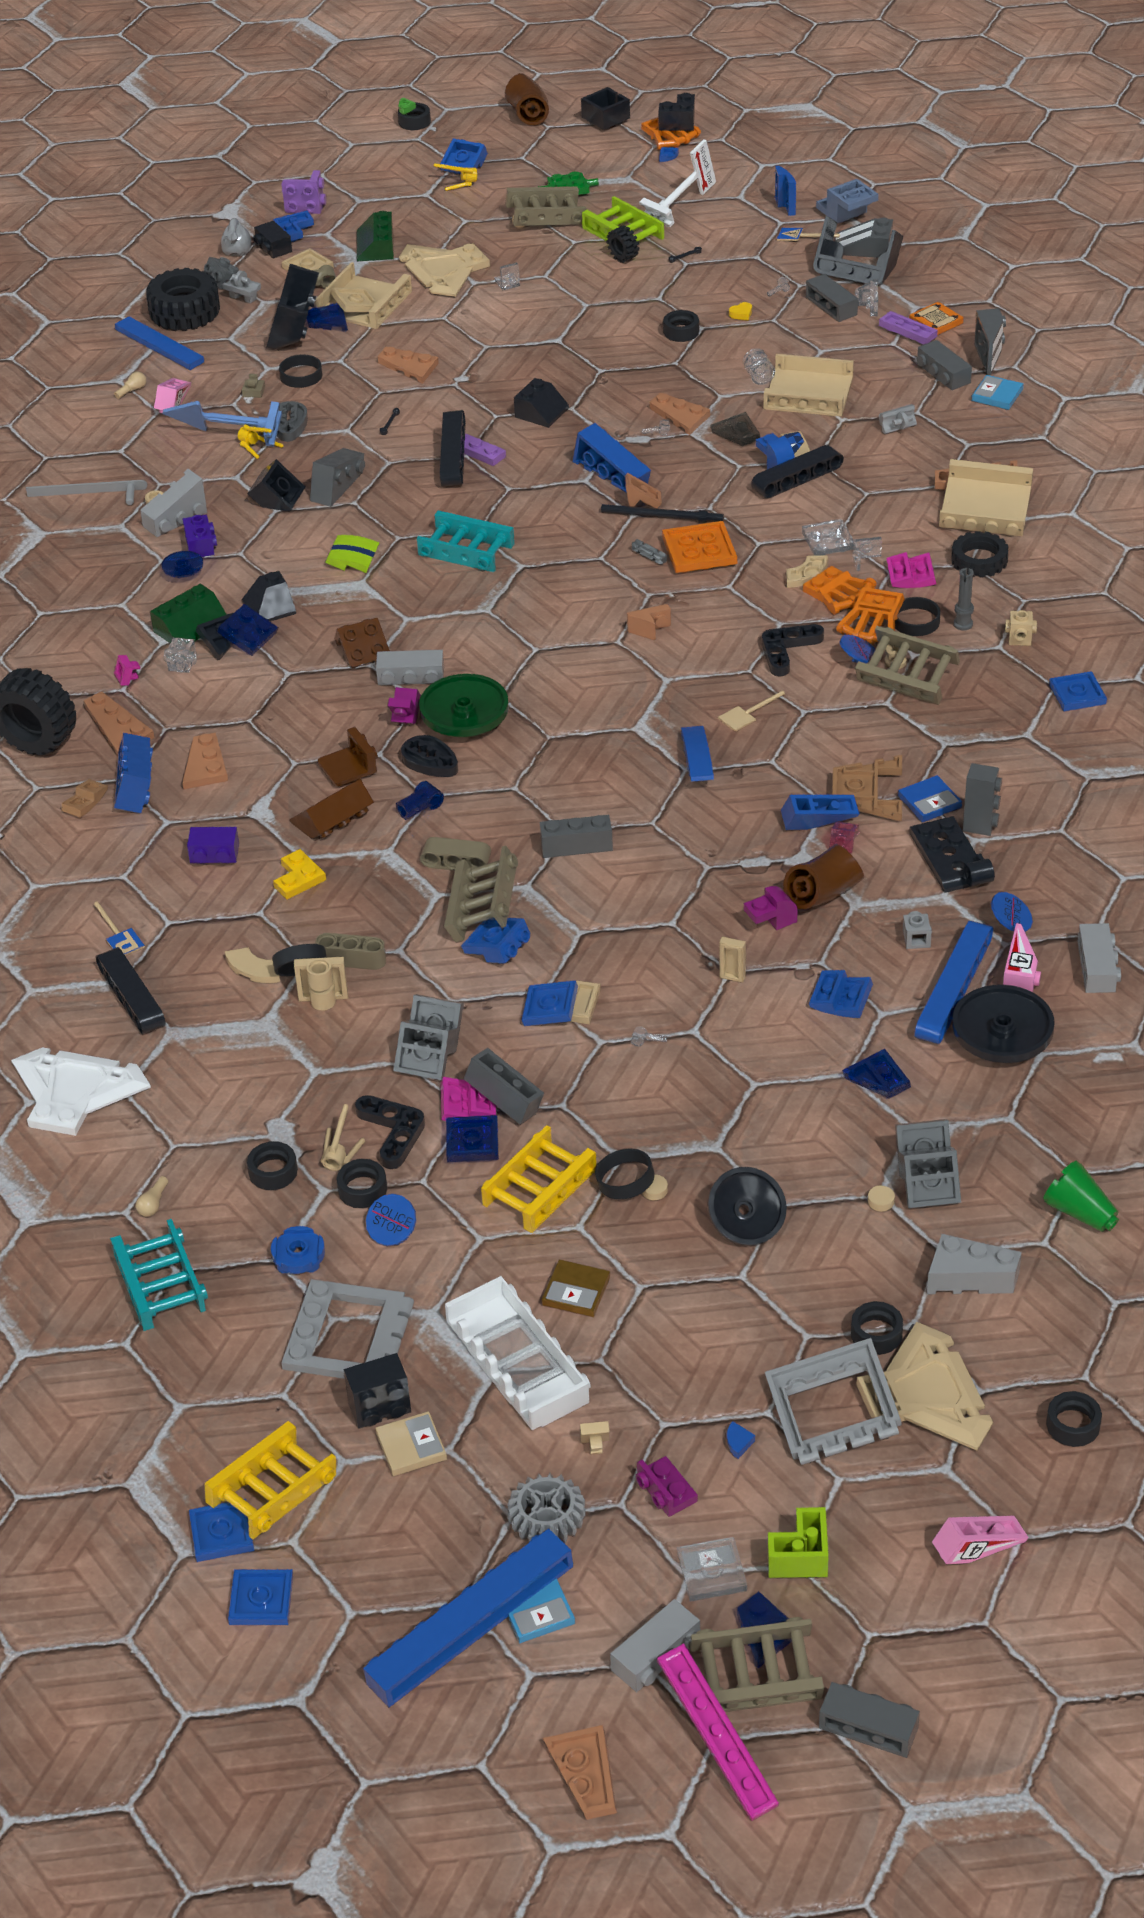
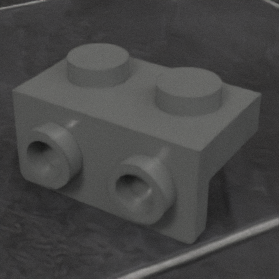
(220, 270)

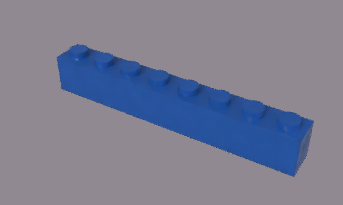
(467, 1617)

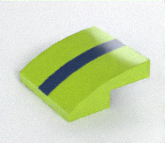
(352, 551)

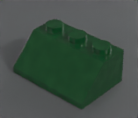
(376, 238)
(184, 612)

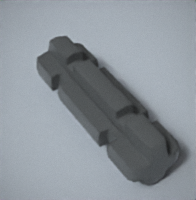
(649, 552)

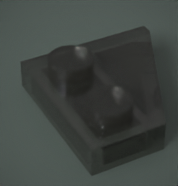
(737, 429)

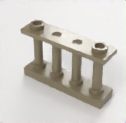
(544, 205)
(909, 684)
(464, 887)
(775, 1691)

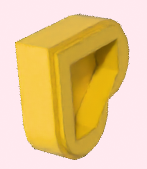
(741, 311)

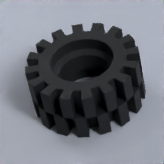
(622, 244)

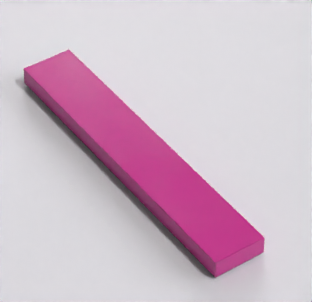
(718, 1732)

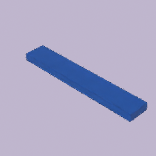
(159, 343)

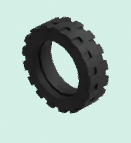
(983, 541)

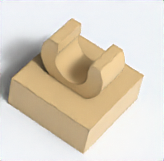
(594, 1434)

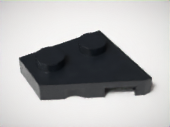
(214, 641)

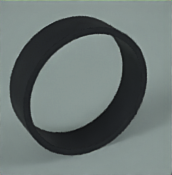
(299, 360)
(920, 629)
(284, 958)
(629, 1190)

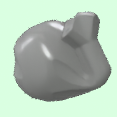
(235, 239)

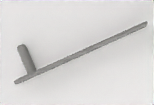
(128, 486)

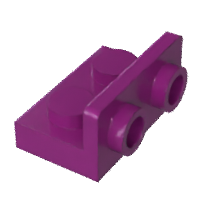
(666, 1485)

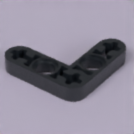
(778, 640)
(373, 1110)

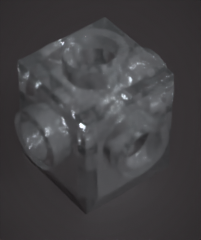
(180, 655)

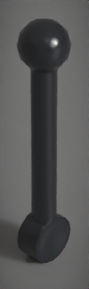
(696, 250)
(383, 431)

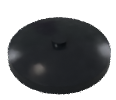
(1003, 1023)

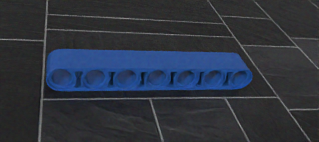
(953, 982)

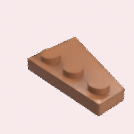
(409, 362)
(680, 412)
(204, 763)
(586, 1769)

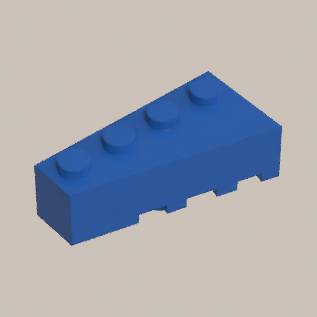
(607, 457)
(133, 773)

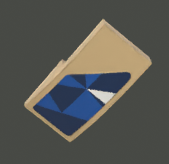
(797, 442)

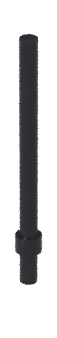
(702, 516)

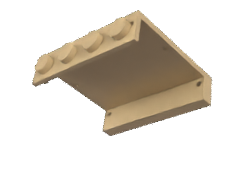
(387, 295)
(809, 385)
(986, 497)

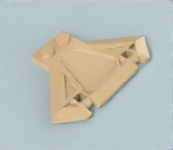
(443, 268)
(932, 1388)

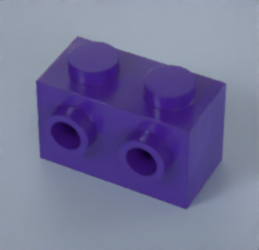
(200, 535)
(213, 844)

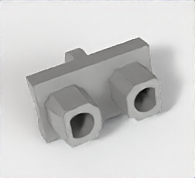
(241, 285)
(897, 419)

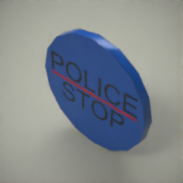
(857, 648)
(1011, 910)
(391, 1220)

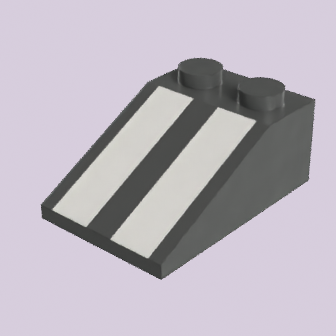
(867, 238)
(989, 336)

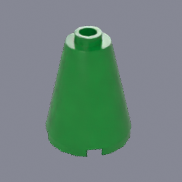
(1082, 1198)

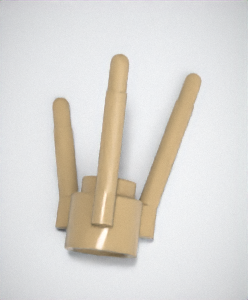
(334, 1155)

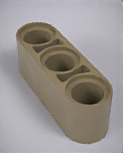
(446, 852)
(357, 950)

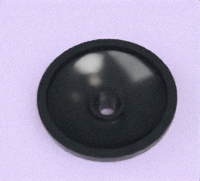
(758, 1195)

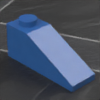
(812, 811)

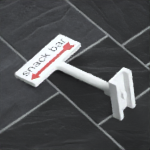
(702, 173)

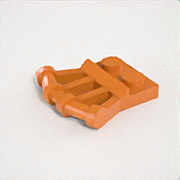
(652, 128)
(829, 584)
(869, 604)

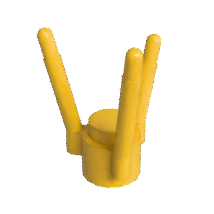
(467, 174)
(249, 436)

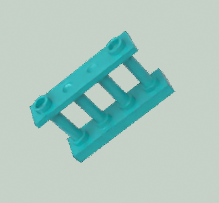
(467, 528)
(139, 1290)

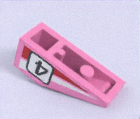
(171, 393)
(1021, 962)
(974, 1538)

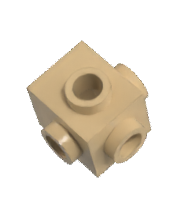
(1020, 627)

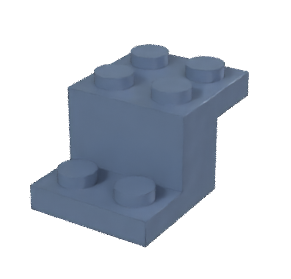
(847, 200)

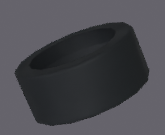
(415, 119)
(681, 333)
(356, 1169)
(276, 1179)
(878, 1311)
(1069, 1435)

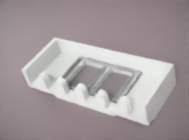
(518, 1353)

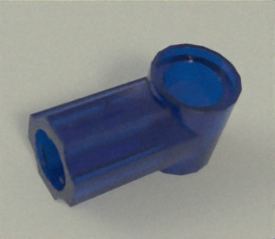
(424, 797)

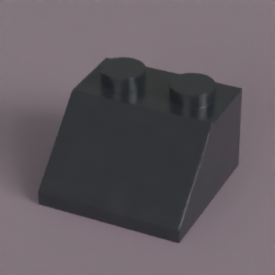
(539, 403)
(276, 488)

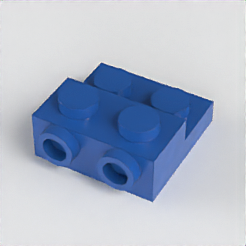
(464, 154)
(495, 942)

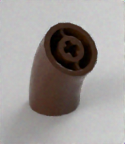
(527, 99)
(822, 878)

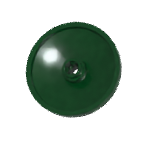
(463, 705)

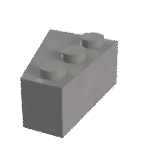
(180, 501)
(972, 1266)

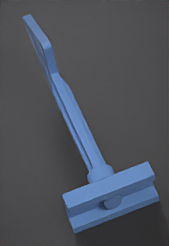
(193, 415)

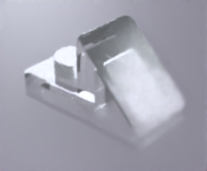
(868, 296)

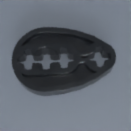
(429, 756)

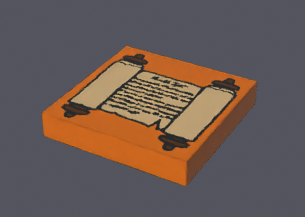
(938, 317)

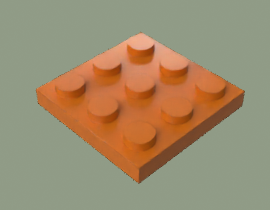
(699, 546)

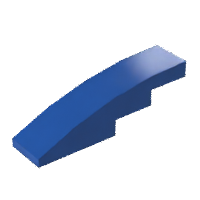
(697, 753)

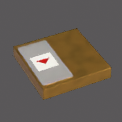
(576, 1288)

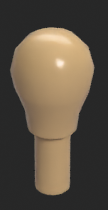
(136, 381)
(148, 1202)

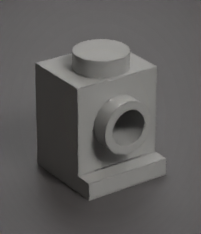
(915, 924)

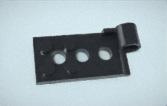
(975, 868)

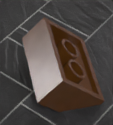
(334, 810)

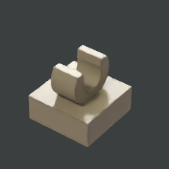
(253, 387)

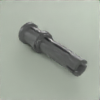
(964, 607)

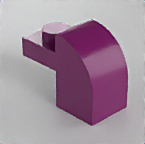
(404, 705)
(774, 907)

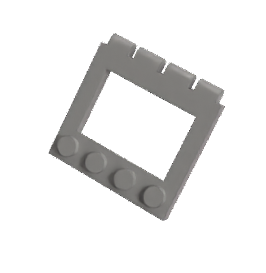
(312, 1316)
(826, 1369)

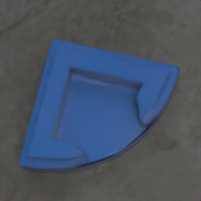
(668, 154)
(739, 1439)

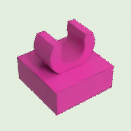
(124, 670)

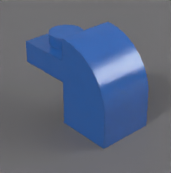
(777, 449)

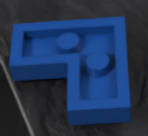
(294, 223)

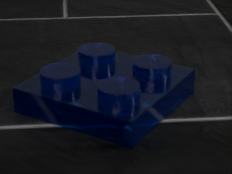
(247, 629)
(472, 1138)

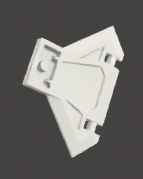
(74, 1086)

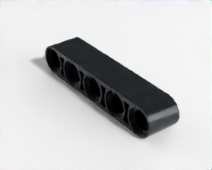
(452, 448)
(797, 471)
(130, 990)

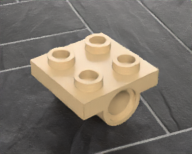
(321, 981)

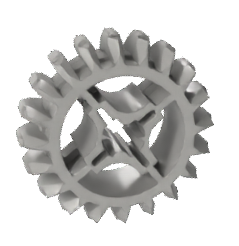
(545, 1498)

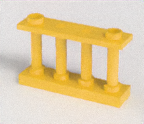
(549, 1197)
(264, 1457)

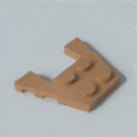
(863, 784)

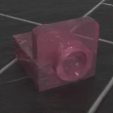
(844, 835)

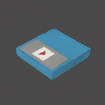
(997, 392)
(542, 1613)

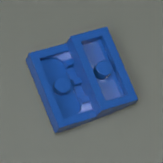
(785, 190)
(841, 994)

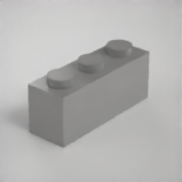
(409, 667)
(1098, 958)
(637, 1656)

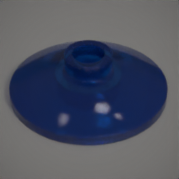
(182, 564)

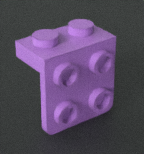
(304, 194)

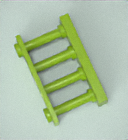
(601, 227)

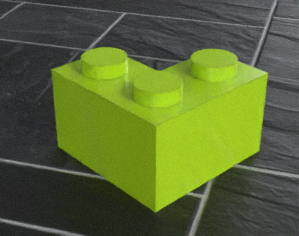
(803, 1551)

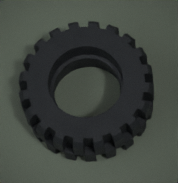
(183, 299)
(34, 711)

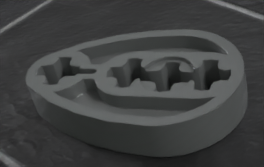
(297, 421)

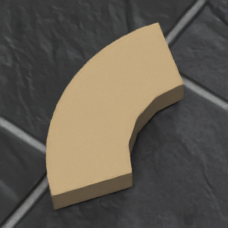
(809, 569)
(249, 965)

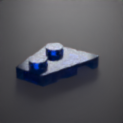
(326, 317)
(878, 1074)
(758, 1612)

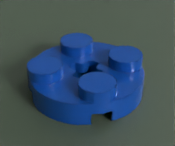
(298, 1262)

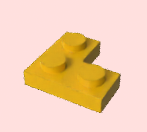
(302, 875)

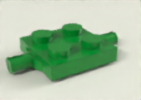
(573, 179)

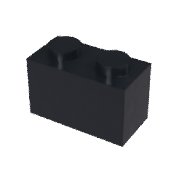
(272, 239)

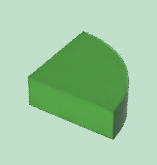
(406, 106)

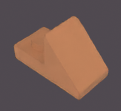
(640, 490)
(646, 621)

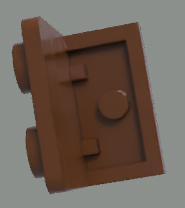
(361, 642)
(351, 762)

